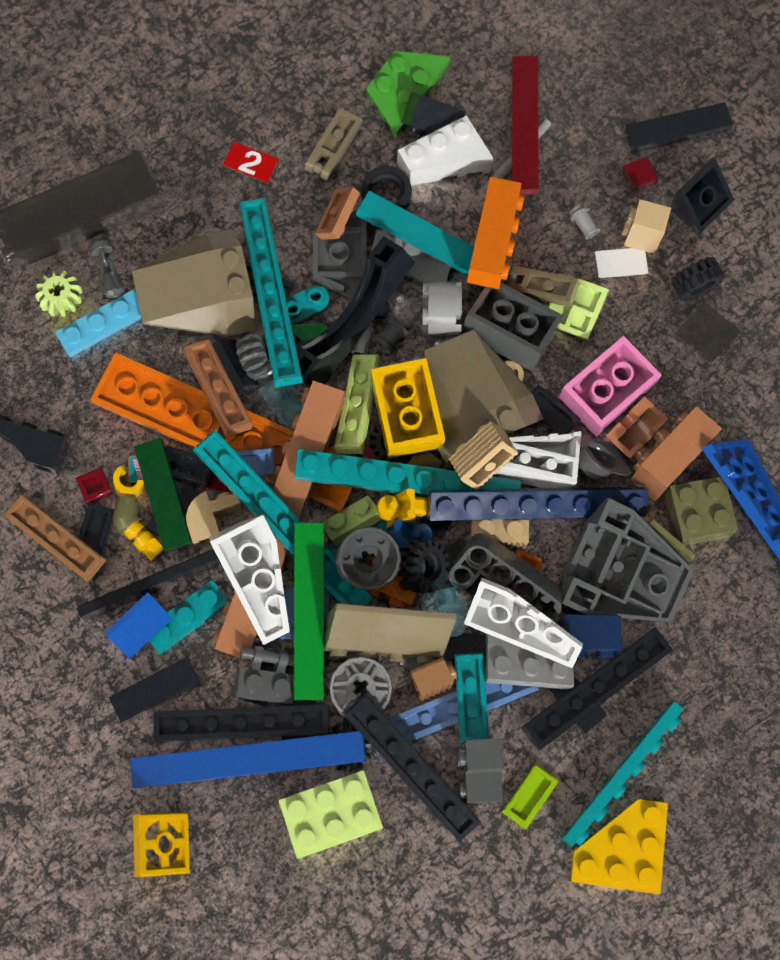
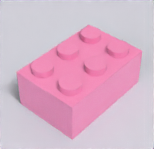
(609, 386)

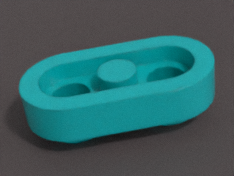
(306, 306)

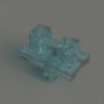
(450, 603)

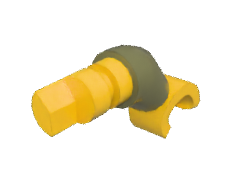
(127, 518)

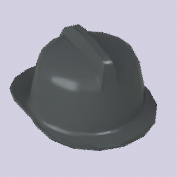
(602, 459)

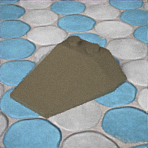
(198, 288)
(475, 389)

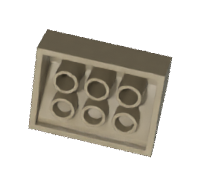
(387, 633)

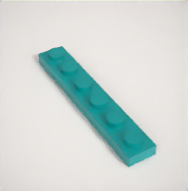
(615, 785)

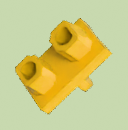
(401, 507)

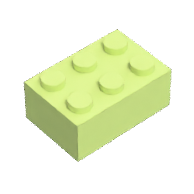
(330, 814)

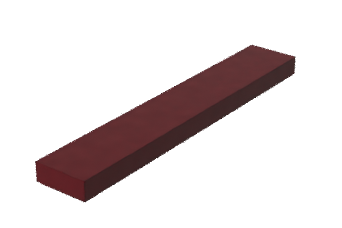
(525, 123)

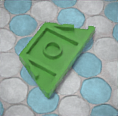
(400, 77)

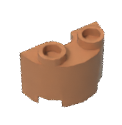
(638, 428)

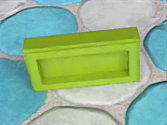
(530, 796)

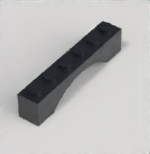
(382, 275)
(40, 449)

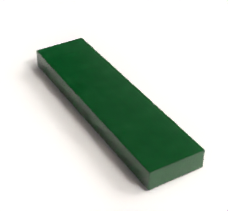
(163, 495)

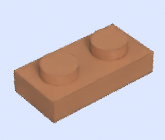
(337, 213)

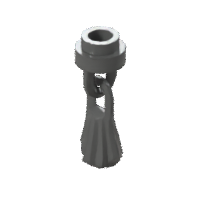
(111, 282)

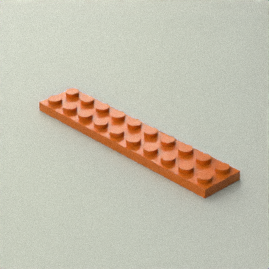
(188, 418)

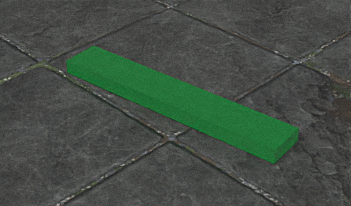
(308, 611)

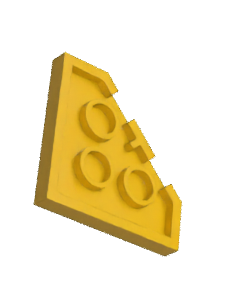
(625, 850)

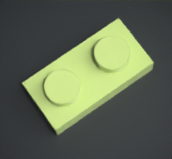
(354, 517)

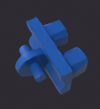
(404, 533)

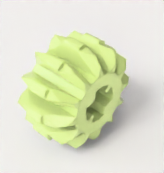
(68, 296)

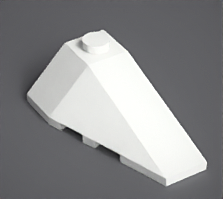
(253, 566)
(514, 620)

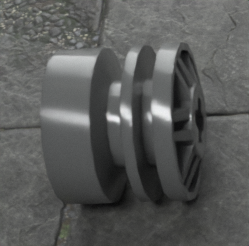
(383, 565)

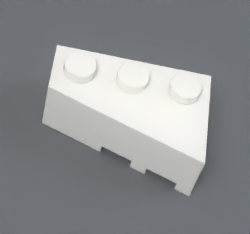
(445, 153)
(544, 460)

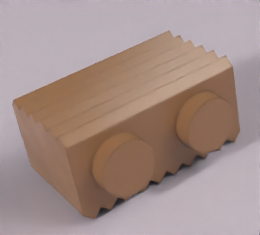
(432, 679)

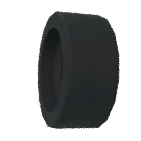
(392, 174)

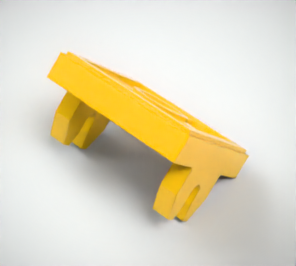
(181, 861)

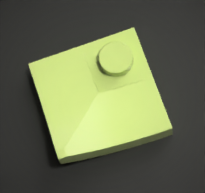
(585, 309)

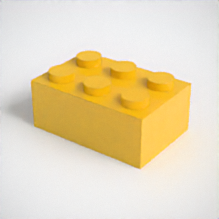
(407, 408)

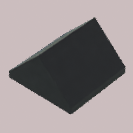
(702, 197)

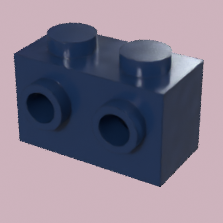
(598, 633)

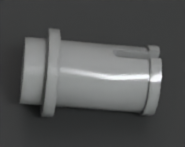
(584, 221)
(362, 345)

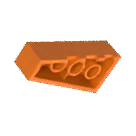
(494, 233)

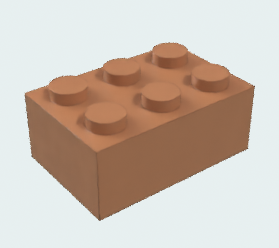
(674, 452)

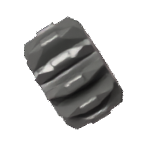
(254, 355)

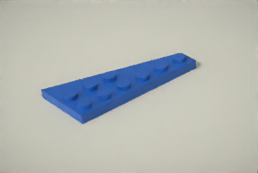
(750, 484)

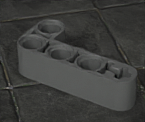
(543, 593)

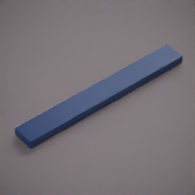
(248, 759)

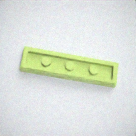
(357, 407)

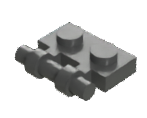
(261, 684)

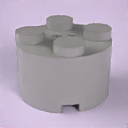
(442, 308)

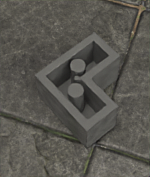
(482, 771)

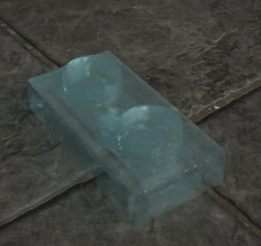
(282, 402)

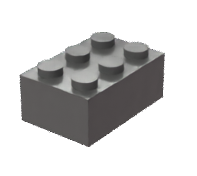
(513, 324)

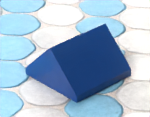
(138, 625)

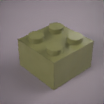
(700, 511)

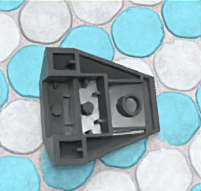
(623, 568)

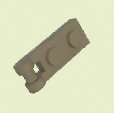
(334, 143)
(543, 285)

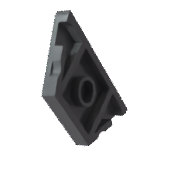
(342, 260)

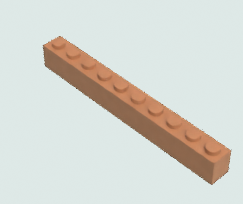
(313, 433)

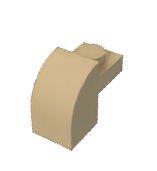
(203, 513)

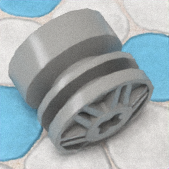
(360, 671)

